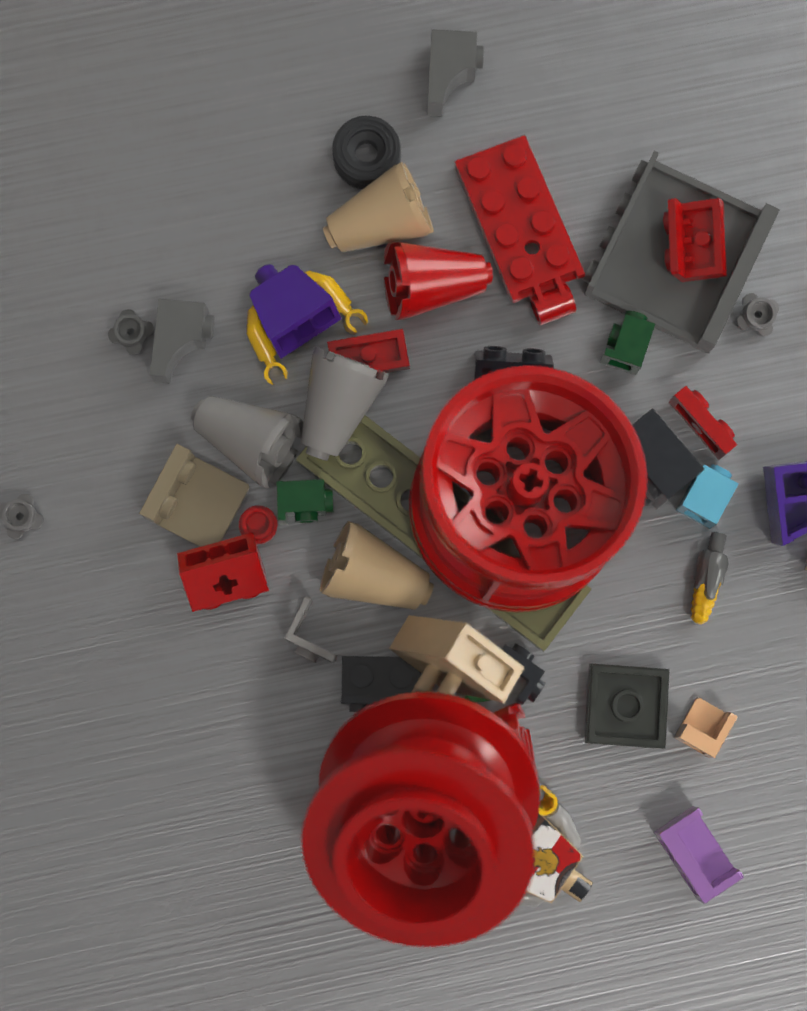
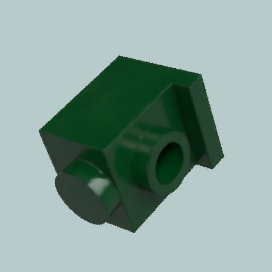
(628, 342)
(303, 500)

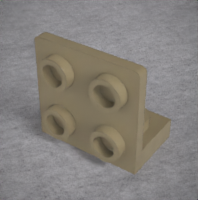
(194, 498)

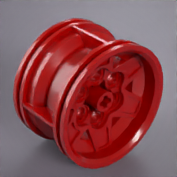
(585, 433)

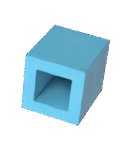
(708, 496)

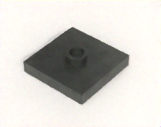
(627, 706)

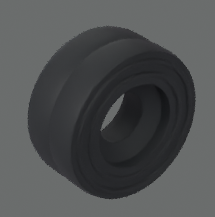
(365, 131)

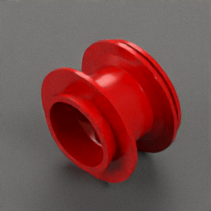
(426, 770)

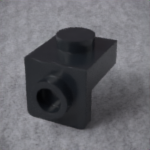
(530, 673)

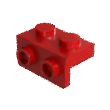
(695, 239)

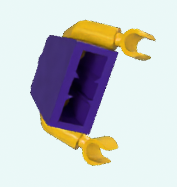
(292, 310)

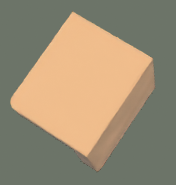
(705, 728)

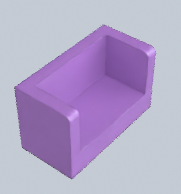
(697, 855)

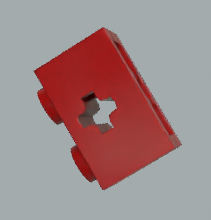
(222, 572)

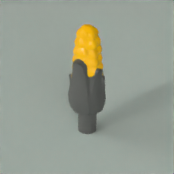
(708, 577)

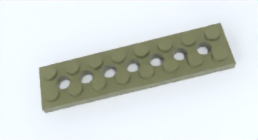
(385, 509)

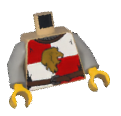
(555, 855)

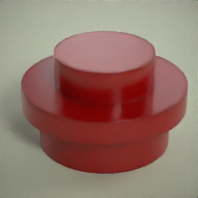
(259, 521)

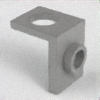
(305, 648)

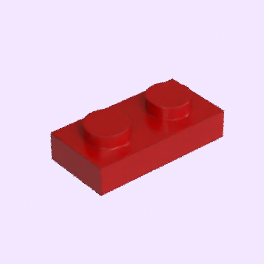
(379, 351)
(713, 433)

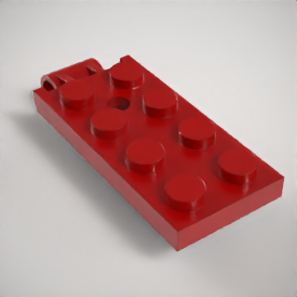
(519, 210)

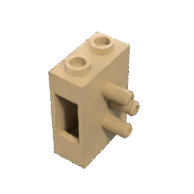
(455, 659)

